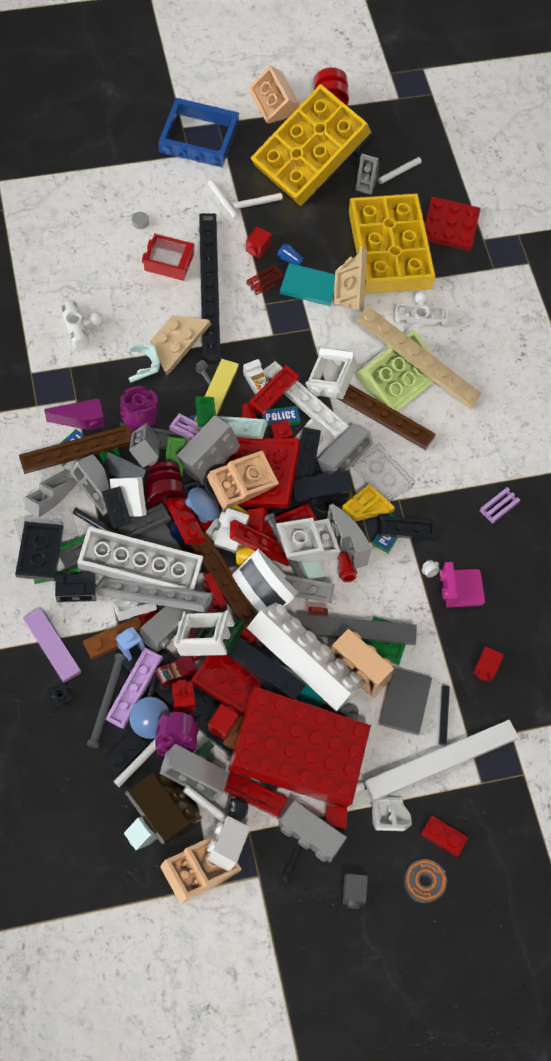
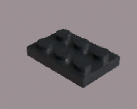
(39, 551)

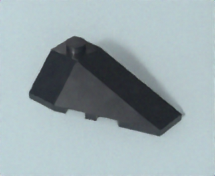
(267, 669)

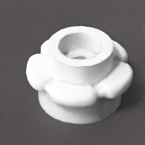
(430, 568)

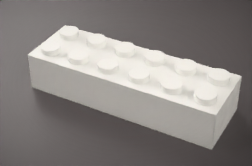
(138, 560)
(306, 655)

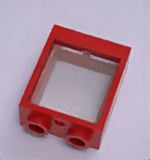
(168, 256)

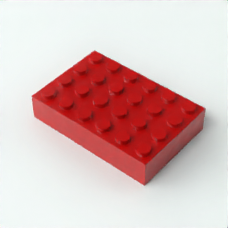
(300, 748)

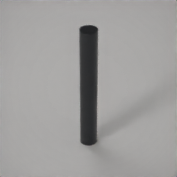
(92, 521)
(444, 715)

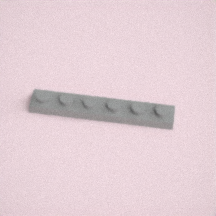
(154, 594)

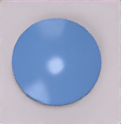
(203, 505)
(145, 716)

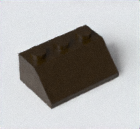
(163, 807)

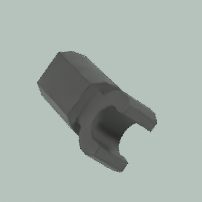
(344, 710)

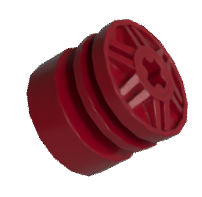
(163, 483)

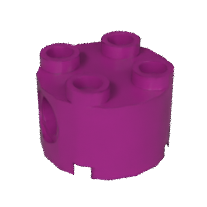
(138, 407)
(176, 729)

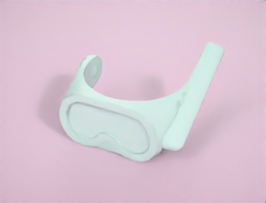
(150, 351)

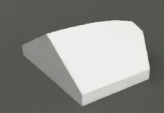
(390, 814)

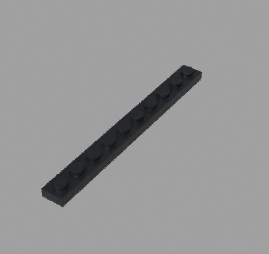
(209, 286)

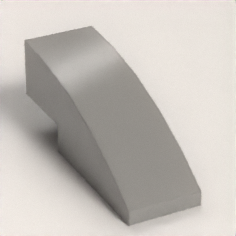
(50, 493)

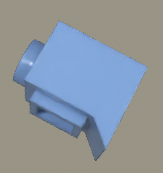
(127, 640)

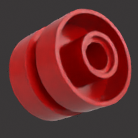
(335, 81)

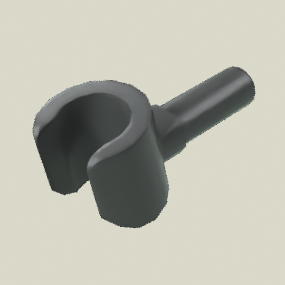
(200, 368)

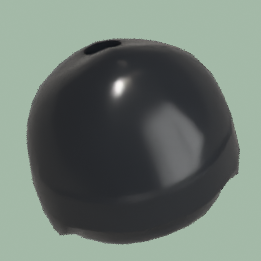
(237, 809)

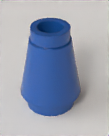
(290, 255)

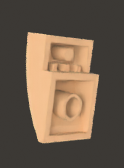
(242, 479)
(192, 873)

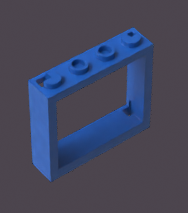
(204, 113)

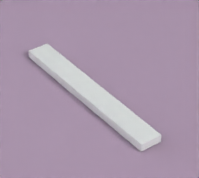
(441, 760)

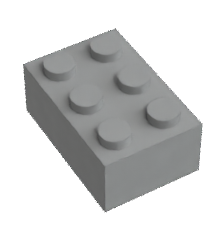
(208, 448)

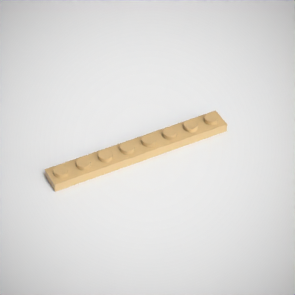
(418, 357)

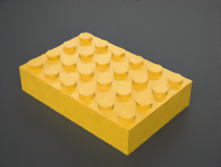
(311, 144)
(394, 242)

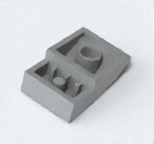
(349, 537)

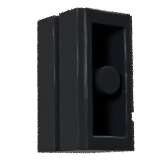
(75, 587)

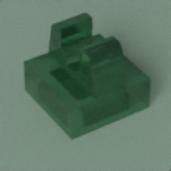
(204, 751)

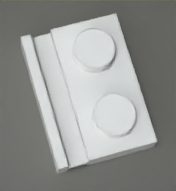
(126, 609)

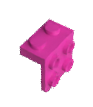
(461, 587)

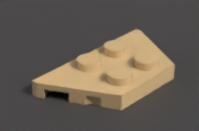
(350, 282)
(177, 339)

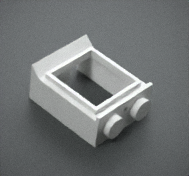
(328, 388)
(203, 646)

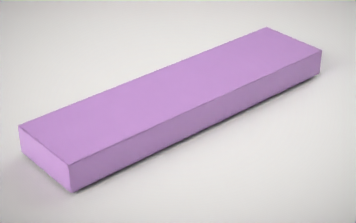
(52, 645)
(134, 687)

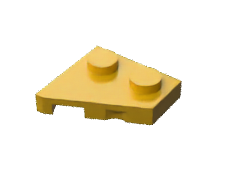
(367, 504)

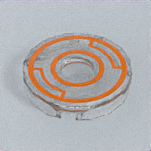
(425, 868)

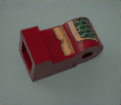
(177, 670)

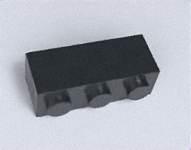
(323, 488)

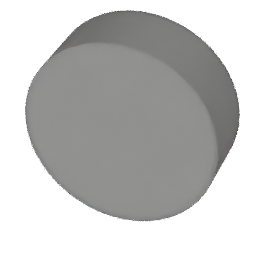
(140, 220)

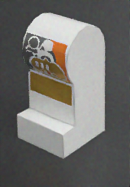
(255, 375)

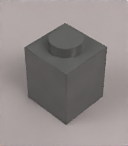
(354, 890)

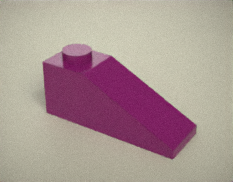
(79, 415)

